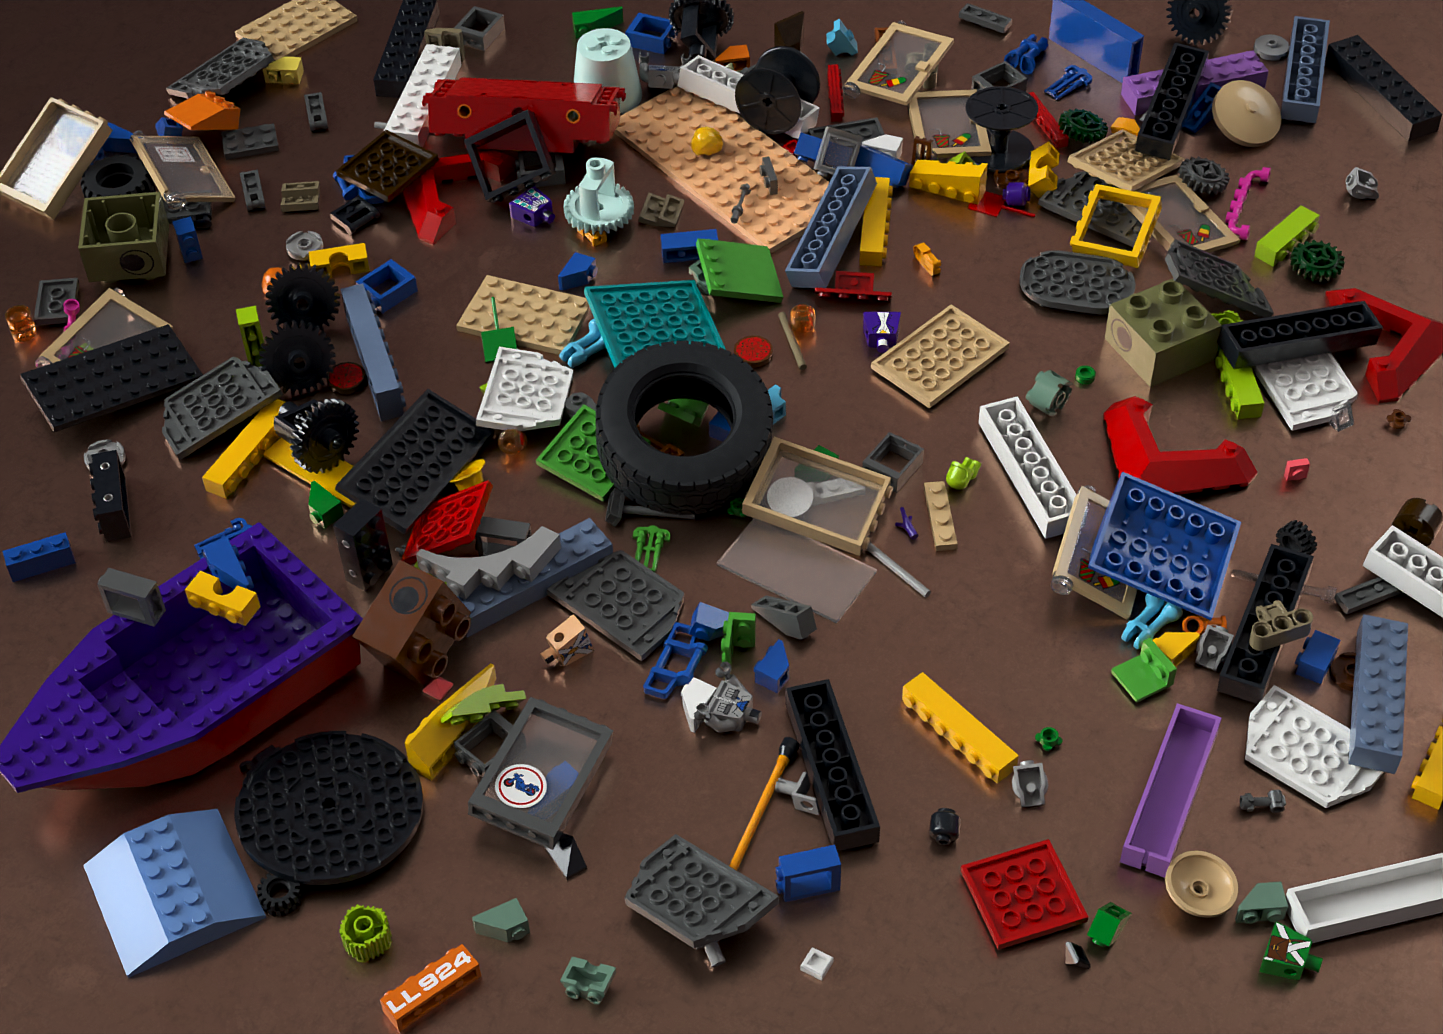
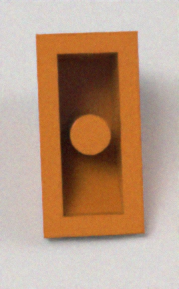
(737, 55)

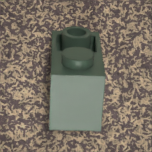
(1263, 903)

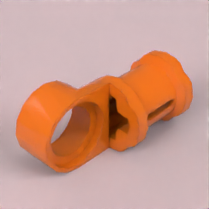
(1203, 622)

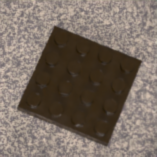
(387, 165)

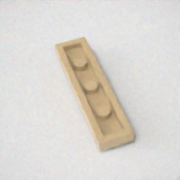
(940, 516)

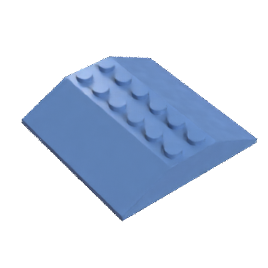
(172, 888)

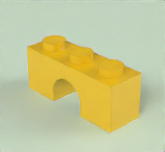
(1040, 173)
(350, 256)
(236, 606)

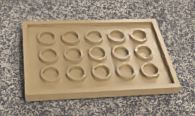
(298, 26)
(1119, 163)
(540, 316)
(940, 355)

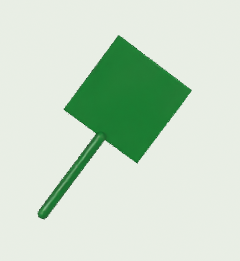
(494, 338)

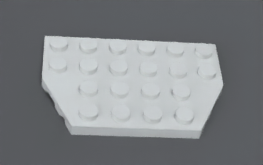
(1306, 388)
(524, 392)
(1305, 749)

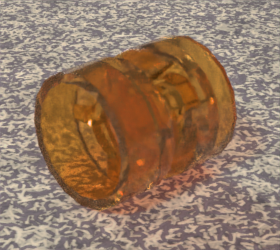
(21, 323)

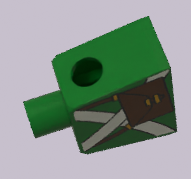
(1288, 954)

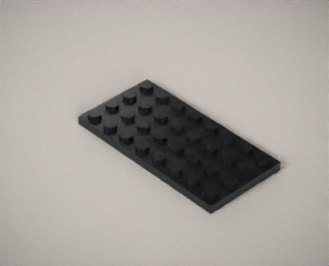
(110, 377)
(415, 460)

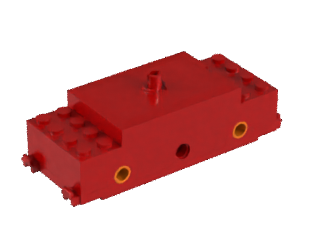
(564, 110)

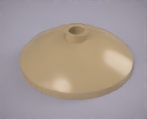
(1206, 874)

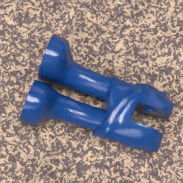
(1027, 61)

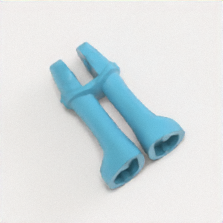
(574, 351)
(1153, 605)

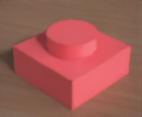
(1296, 469)

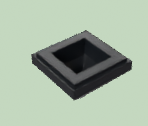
(1076, 956)

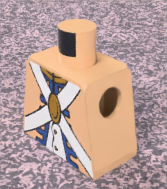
(567, 642)

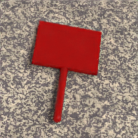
(992, 204)

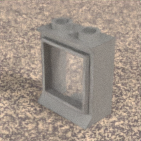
(836, 150)

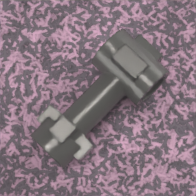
(1274, 800)

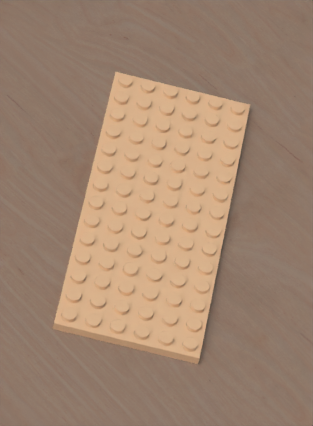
(664, 133)

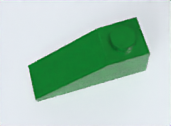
(596, 19)

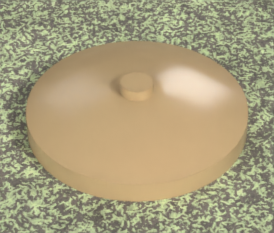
(1246, 113)

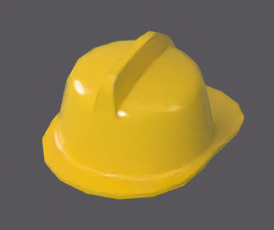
(470, 475)

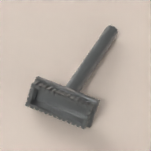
(616, 508)

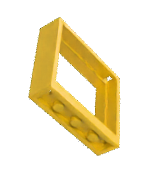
(1127, 258)

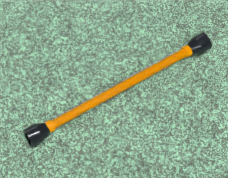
(787, 751)

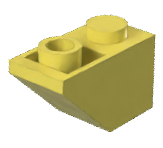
(284, 70)

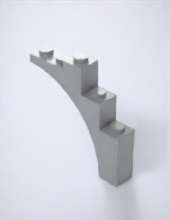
(494, 570)

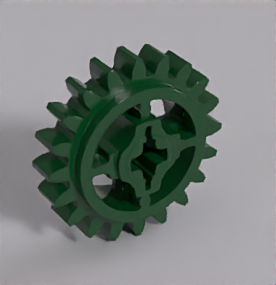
(1083, 126)
(1317, 260)

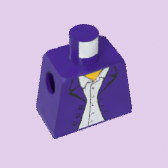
(881, 329)

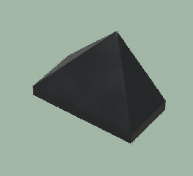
(567, 856)

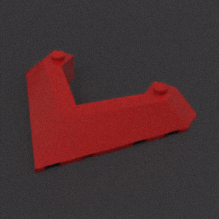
(434, 217)
(1411, 357)
(1174, 471)

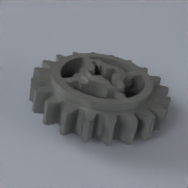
(1203, 175)

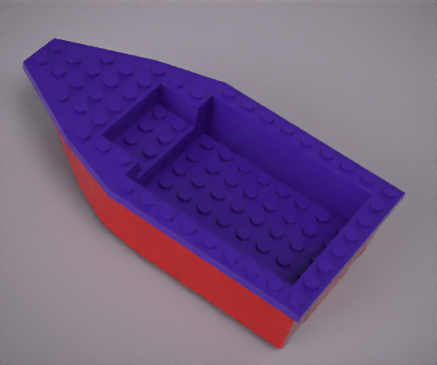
(180, 695)

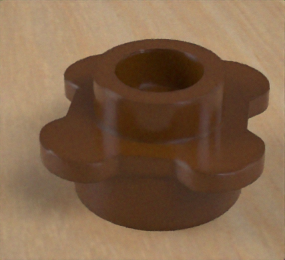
(1398, 419)

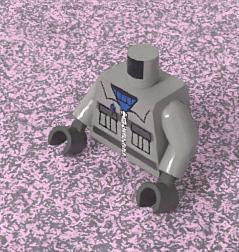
(658, 75)
(730, 704)

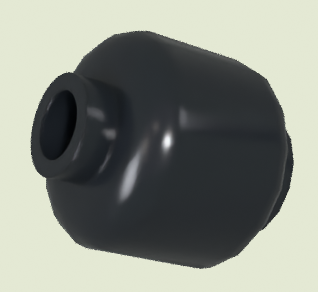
(945, 826)

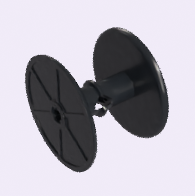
(773, 90)
(1002, 112)

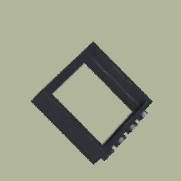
(498, 130)

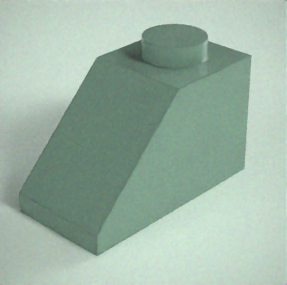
(502, 922)

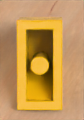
(1177, 645)

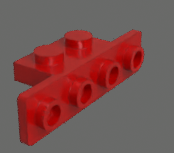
(854, 284)

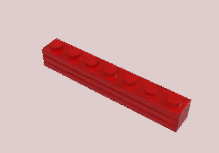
(835, 93)
(1050, 125)

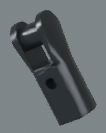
(200, 220)

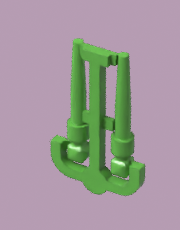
(641, 533)

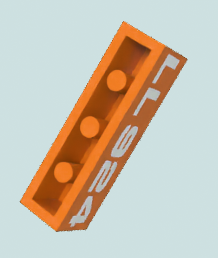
(430, 987)

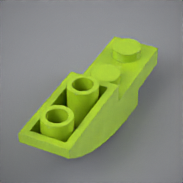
(482, 703)

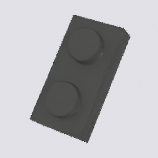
(770, 178)

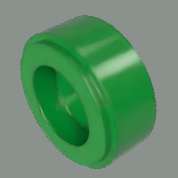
(1085, 375)

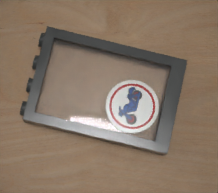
(540, 772)

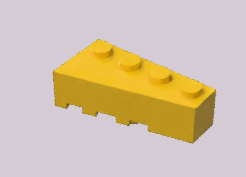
(952, 180)

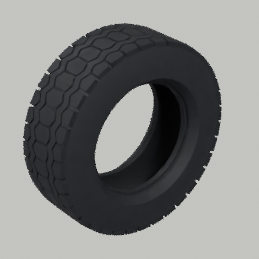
(682, 373)

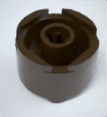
(1419, 520)

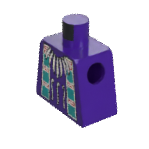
(532, 208)

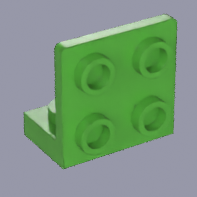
(686, 409)
(738, 631)
(1146, 673)

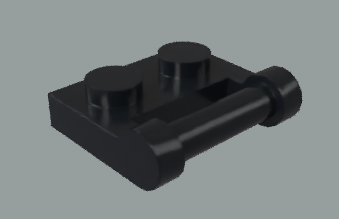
(353, 210)

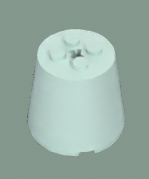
(608, 59)

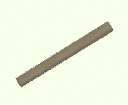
(792, 341)

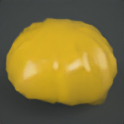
(706, 141)

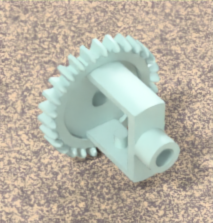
(597, 201)

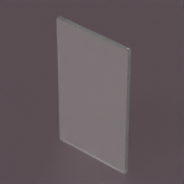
(797, 568)

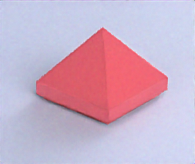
(438, 688)

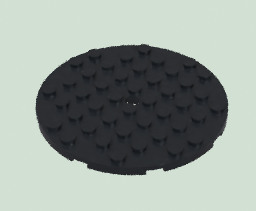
(284, 815)

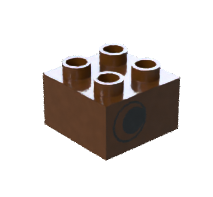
(413, 624)

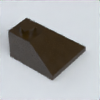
(790, 31)

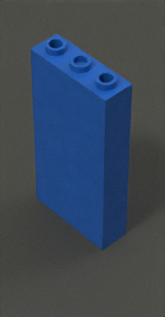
(1096, 37)

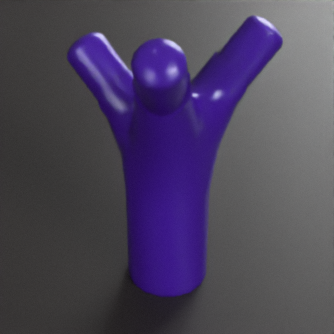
(907, 524)

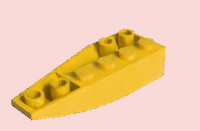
(433, 742)

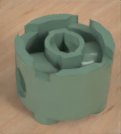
(1049, 392)

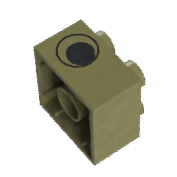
(124, 237)
(1162, 332)

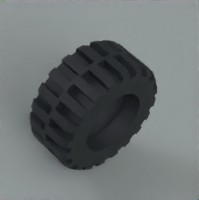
(116, 177)

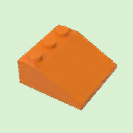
(206, 113)

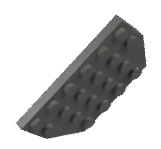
(224, 70)
(1109, 216)
(1215, 278)
(216, 404)
(622, 602)
(696, 894)

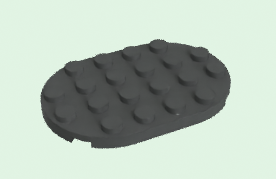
(1075, 281)

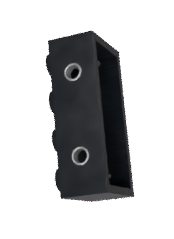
(110, 496)
(363, 544)

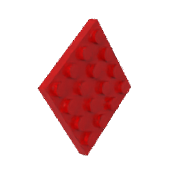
(449, 522)
(1023, 894)

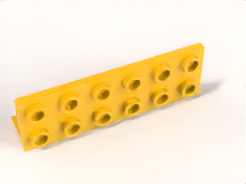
(281, 455)

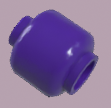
(1017, 194)

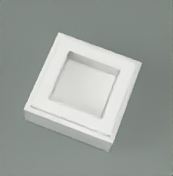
(816, 963)

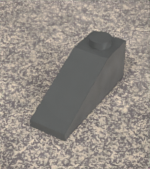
(788, 616)

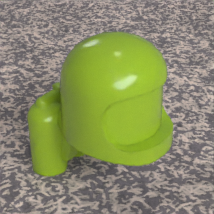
(960, 474)

